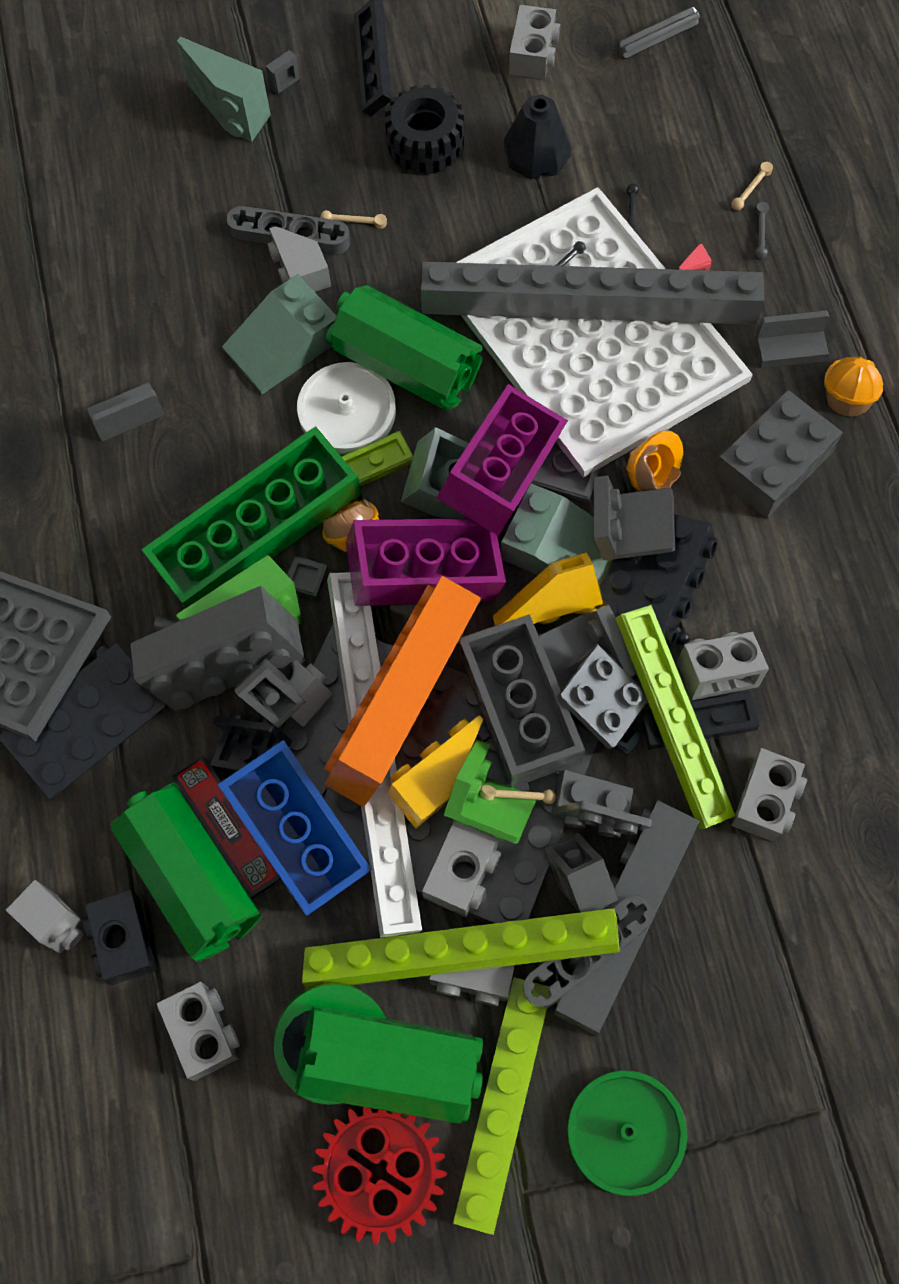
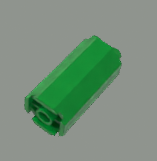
(404, 346)
(185, 871)
(389, 1065)

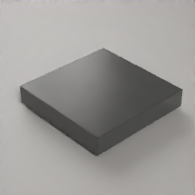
(562, 477)

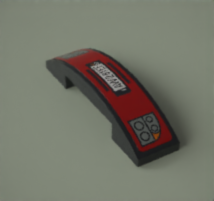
(233, 840)

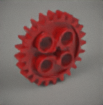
(358, 1206)

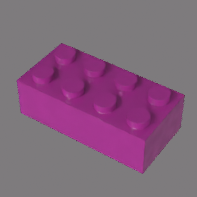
(502, 459)
(399, 558)

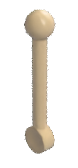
(765, 170)
(379, 220)
(488, 793)

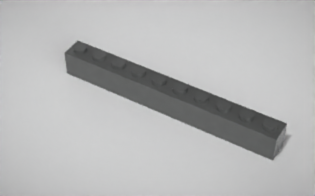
(592, 293)

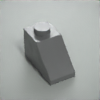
(270, 693)

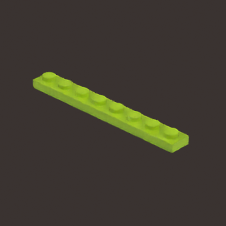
(463, 949)

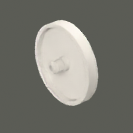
(347, 406)

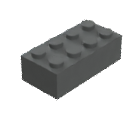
(215, 648)
(520, 701)

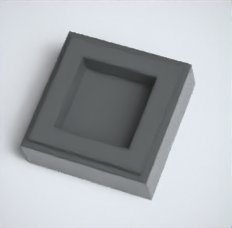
(282, 72)
(307, 576)

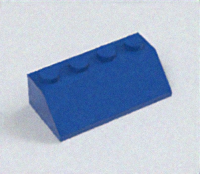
(294, 827)

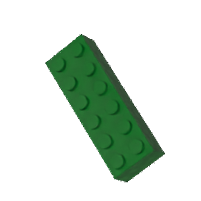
(254, 517)

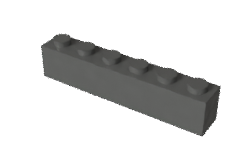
(646, 874)

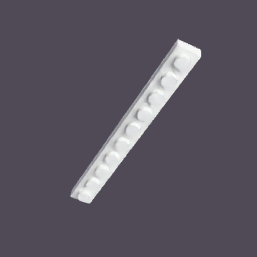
(382, 819)

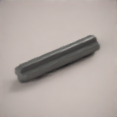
(658, 32)

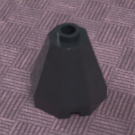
(537, 139)

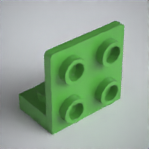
(501, 816)

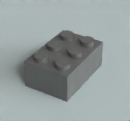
(777, 454)

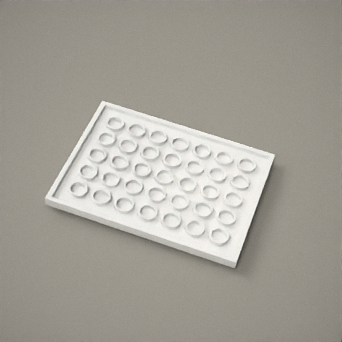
(603, 376)

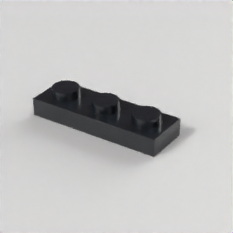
(715, 716)

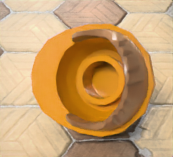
(852, 385)
(656, 462)
(338, 525)

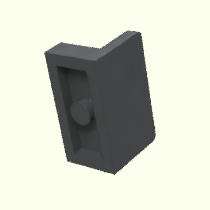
(792, 339)
(125, 411)

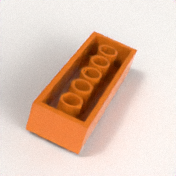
(399, 691)

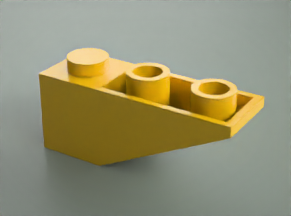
(557, 591)
(428, 785)

